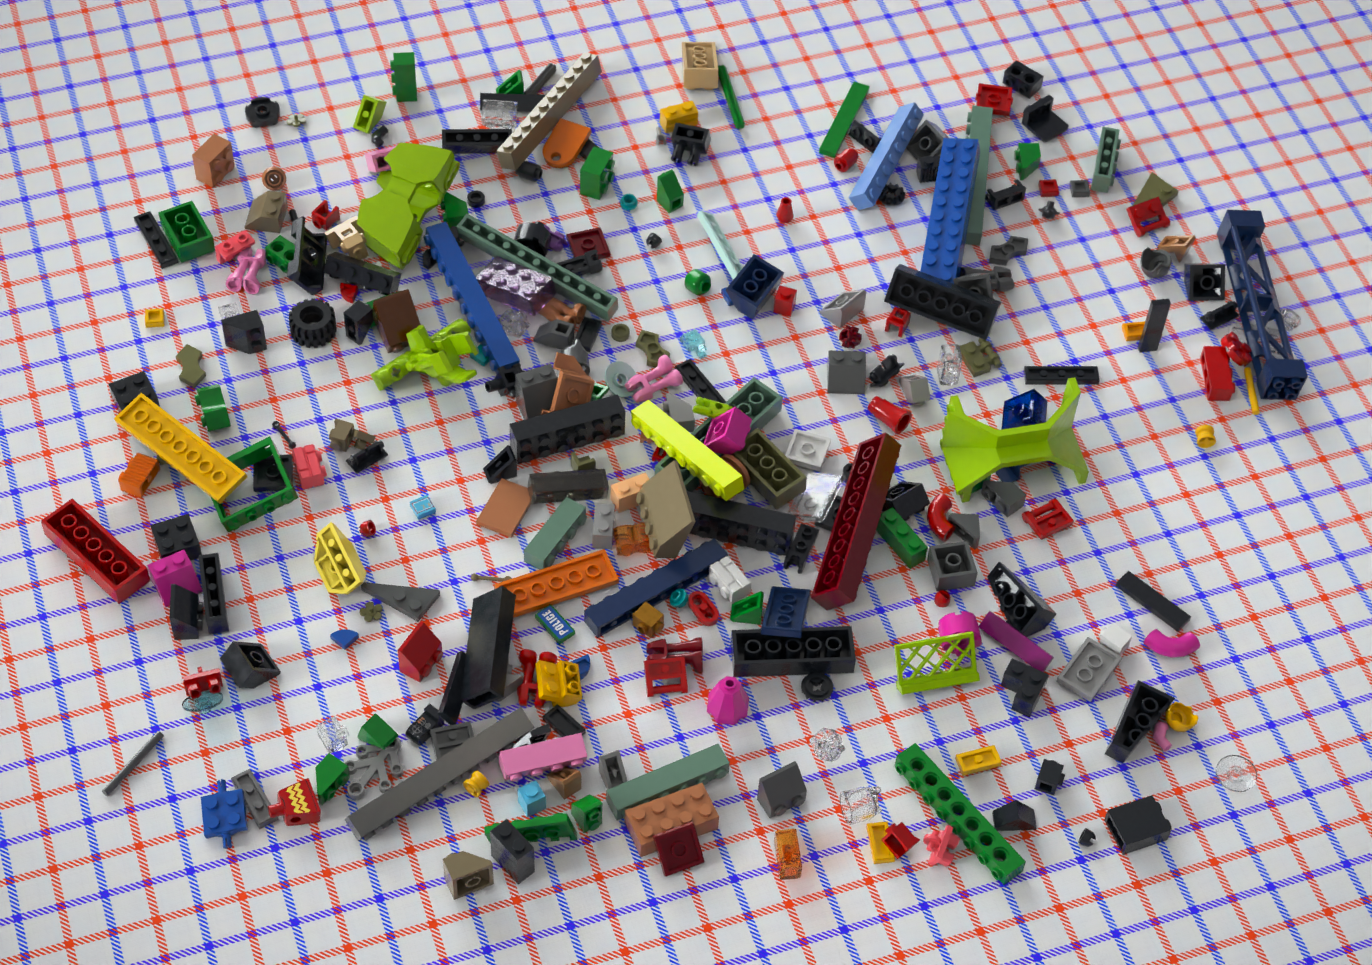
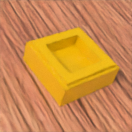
(154, 318)

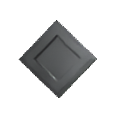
(1079, 188)

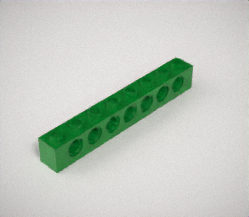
(970, 817)

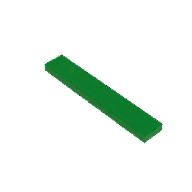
(844, 119)

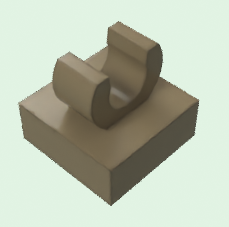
(362, 439)

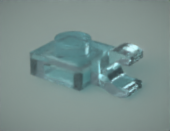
(694, 342)

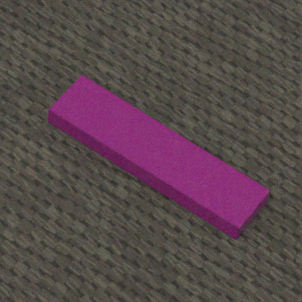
(1016, 641)

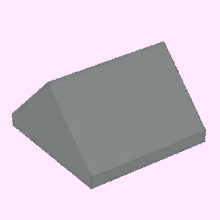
(844, 307)

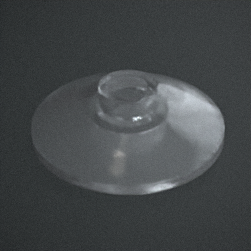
(1239, 767)

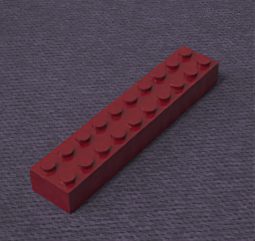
(856, 522)

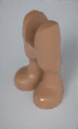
(555, 307)

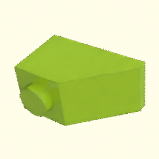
(369, 113)

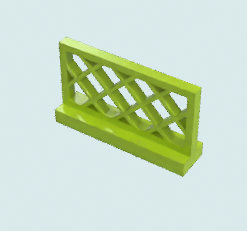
(936, 679)

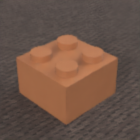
(213, 160)

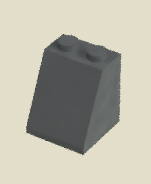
(535, 390)

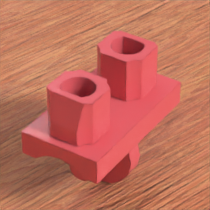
(937, 844)

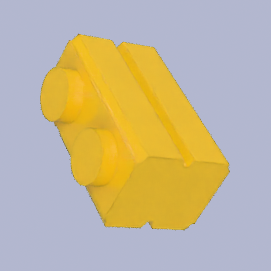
(681, 113)

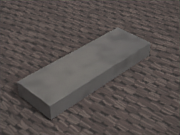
(255, 798)

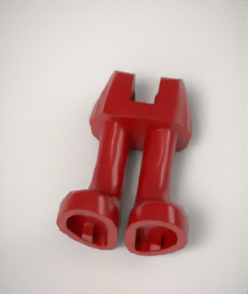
(528, 659)

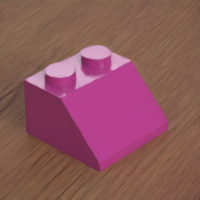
(728, 432)
(173, 570)

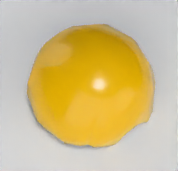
(1180, 717)

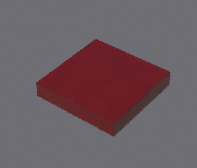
(586, 241)
(678, 849)

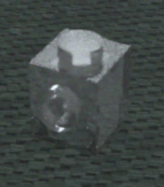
(333, 735)

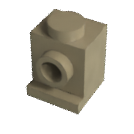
(341, 435)

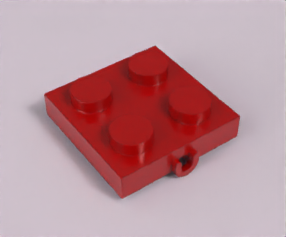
(995, 97)

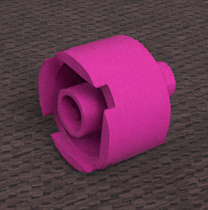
(956, 624)

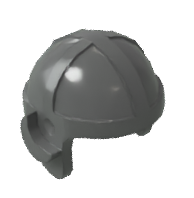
(1155, 262)

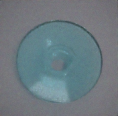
(203, 703)

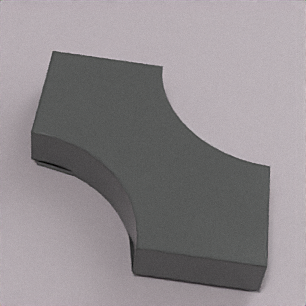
(1003, 253)

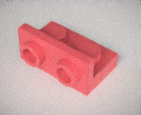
(233, 246)

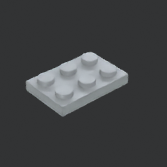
(1089, 669)

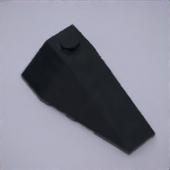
(1019, 603)

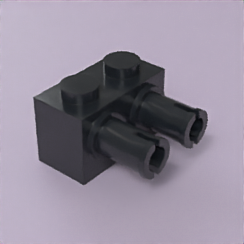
(690, 139)

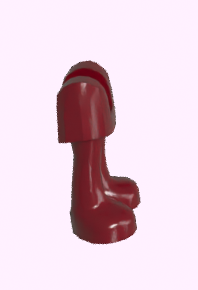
(659, 650)

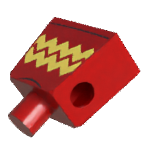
(296, 804)

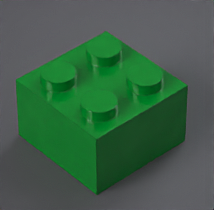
(597, 173)

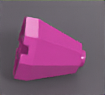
(728, 701)

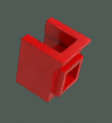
(323, 217)
(900, 318)
(899, 839)

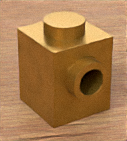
(648, 620)

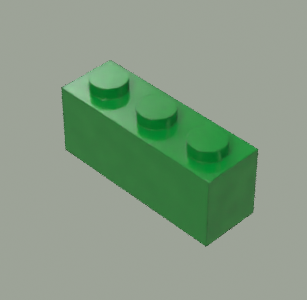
(404, 77)
(901, 538)

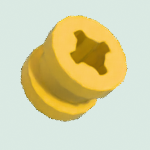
(1205, 436)
(476, 784)

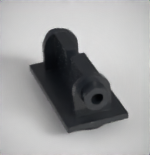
(864, 136)
(1220, 315)
(881, 376)
(367, 456)

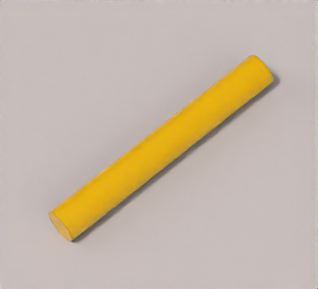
(1251, 391)

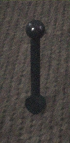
(276, 425)

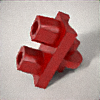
(203, 681)

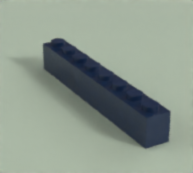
(653, 588)

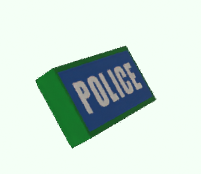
(555, 624)

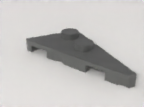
(408, 600)

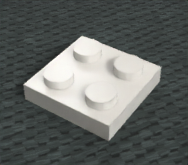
(807, 449)

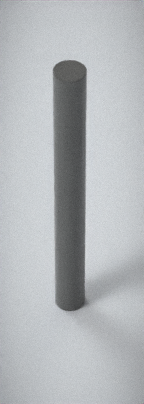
(132, 763)

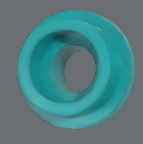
(628, 202)
(679, 598)

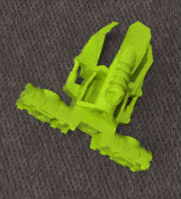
(432, 355)

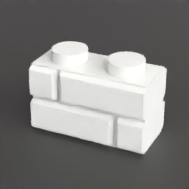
(729, 579)

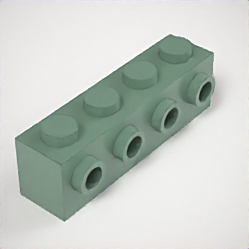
(1105, 160)

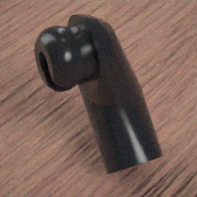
(377, 135)

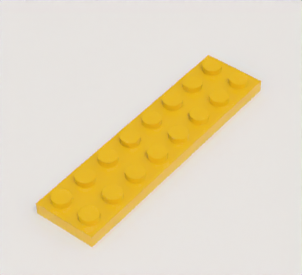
(180, 448)

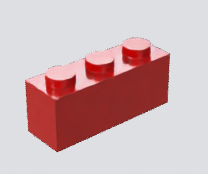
(1217, 373)

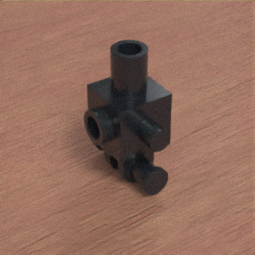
(504, 381)

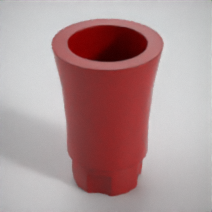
(890, 414)

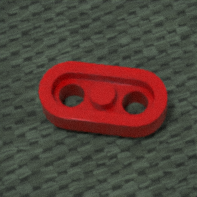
(704, 610)

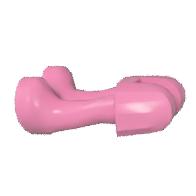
(250, 282)
(664, 367)

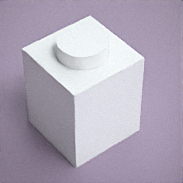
(1115, 639)

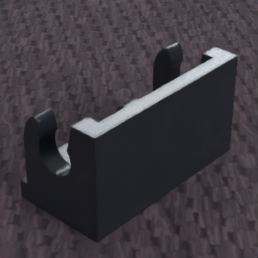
(1006, 196)

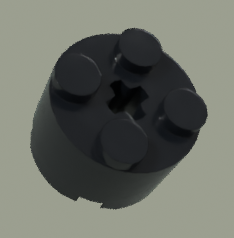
(534, 237)

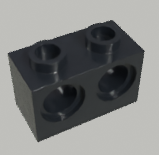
(1023, 79)

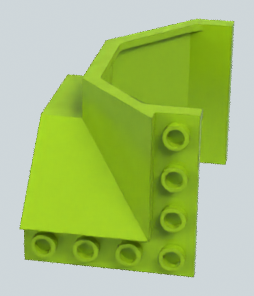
(979, 450)

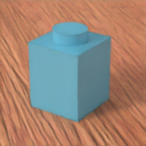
(531, 798)

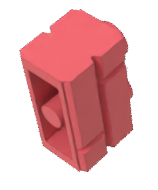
(308, 466)

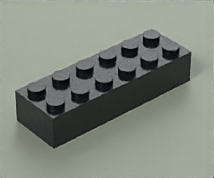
(942, 301)
(567, 429)
(742, 524)
(818, 650)

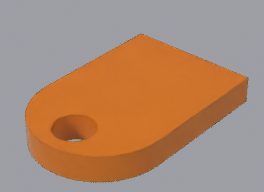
(566, 142)

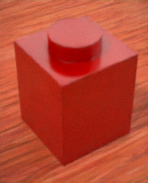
(785, 301)

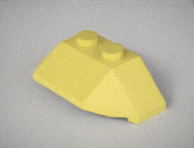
(337, 561)

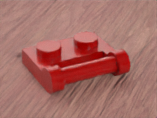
(1145, 211)
(1050, 523)
(665, 669)

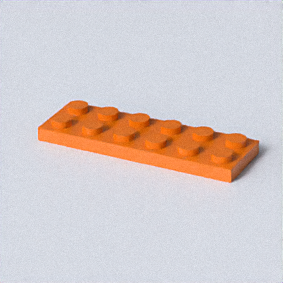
(561, 582)

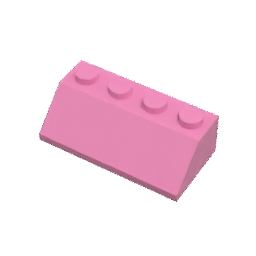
(542, 756)

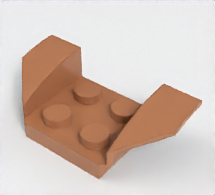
(573, 384)

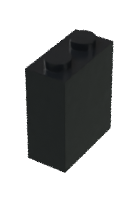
(1138, 824)
(512, 851)

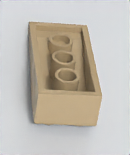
(699, 65)

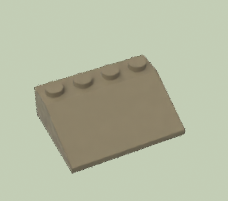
(666, 511)

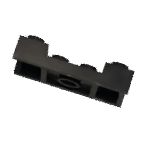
(309, 258)

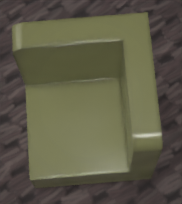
(583, 463)

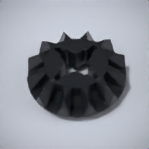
(890, 199)
(817, 679)

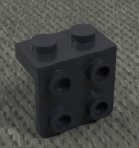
(1043, 121)

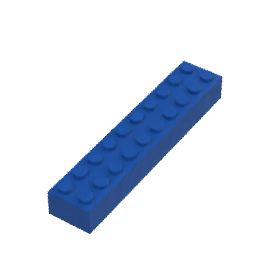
(951, 208)

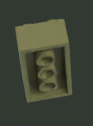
(770, 470)

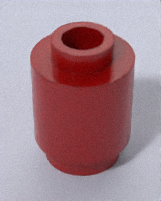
(846, 159)

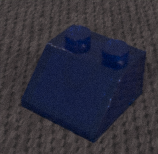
(1024, 410)

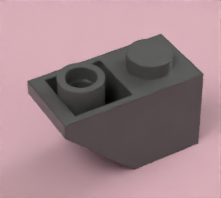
(555, 334)
(1004, 496)

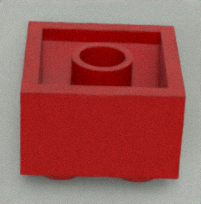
(419, 652)

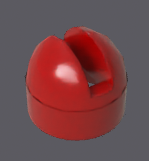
(367, 528)
(940, 598)

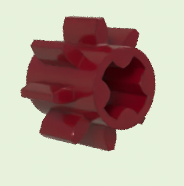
(850, 337)

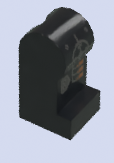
(419, 730)

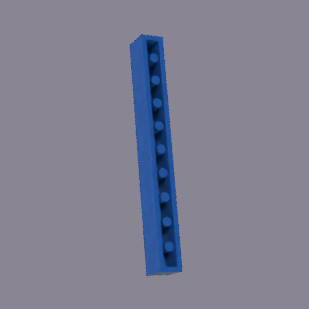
(470, 297)

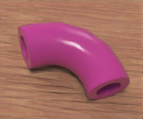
(1170, 646)

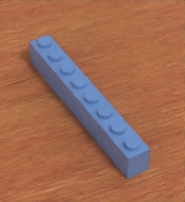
(886, 156)

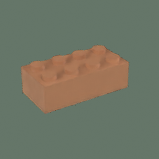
(670, 812)

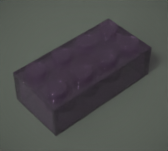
(516, 285)

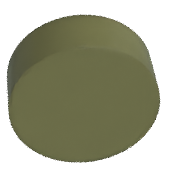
(620, 332)

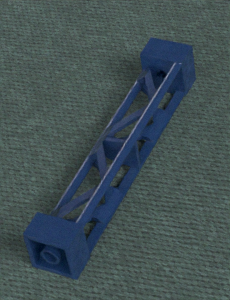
(1279, 377)

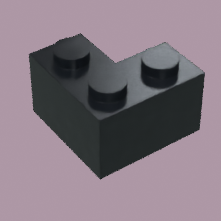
(1026, 683)

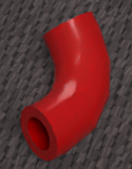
(937, 517)

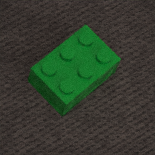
(186, 231)

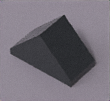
(501, 466)
(1014, 817)

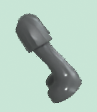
(999, 276)

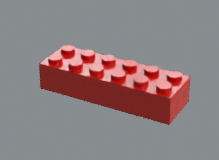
(95, 551)

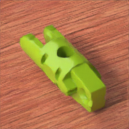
(710, 408)

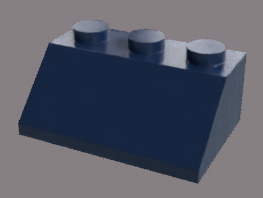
(754, 286)

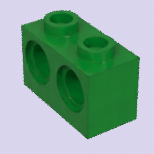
(280, 252)

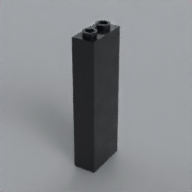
(488, 648)

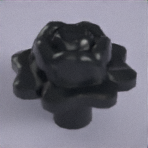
(1049, 211)

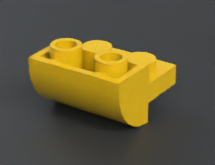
(559, 682)

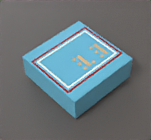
(422, 507)

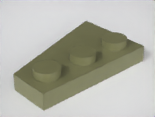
(1155, 188)

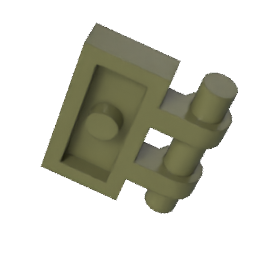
(974, 359)

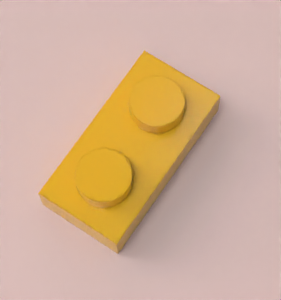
(978, 760)

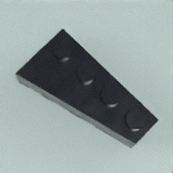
(1138, 717)

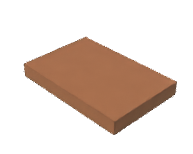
(505, 508)

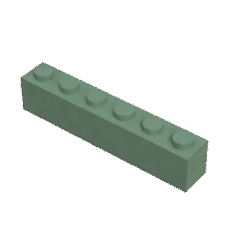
(676, 776)

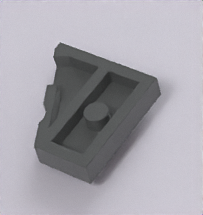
(450, 737)

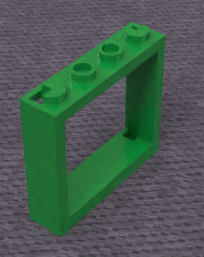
(267, 505)

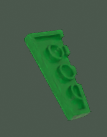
(542, 827)

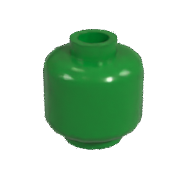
(697, 282)

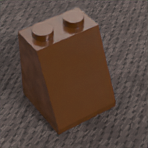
(394, 318)

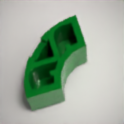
(213, 407)

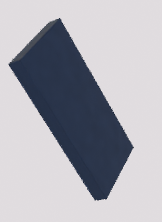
(786, 612)

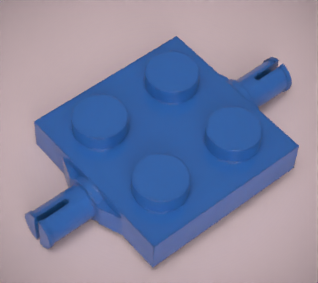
(224, 813)

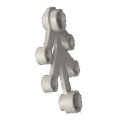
(374, 764)

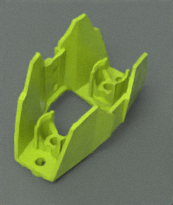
(410, 190)

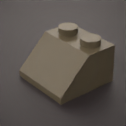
(267, 212)
(467, 873)

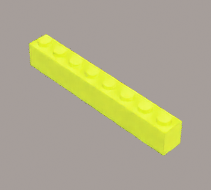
(687, 450)

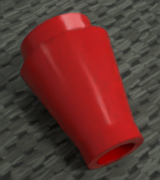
(785, 210)

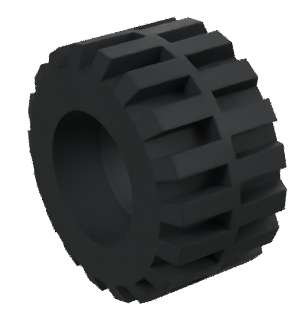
(312, 334)

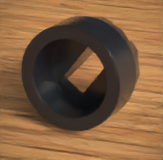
(654, 240)
(1085, 837)

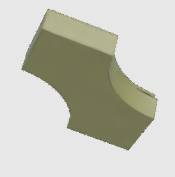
(649, 344)
(189, 359)

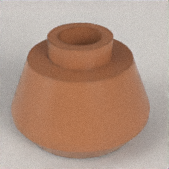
(278, 182)

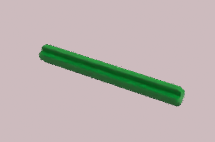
(730, 97)

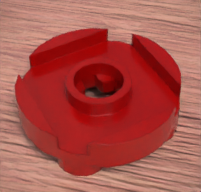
(1237, 351)

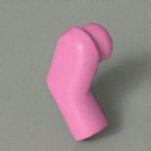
(1159, 735)

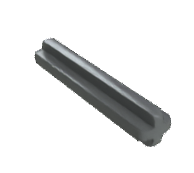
(541, 79)

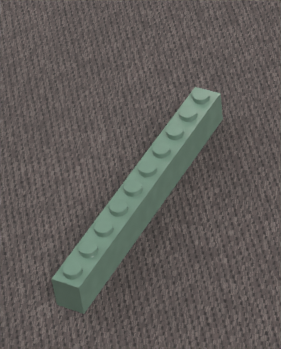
(979, 128)
(565, 282)

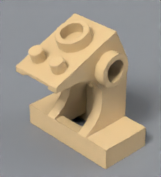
(351, 243)

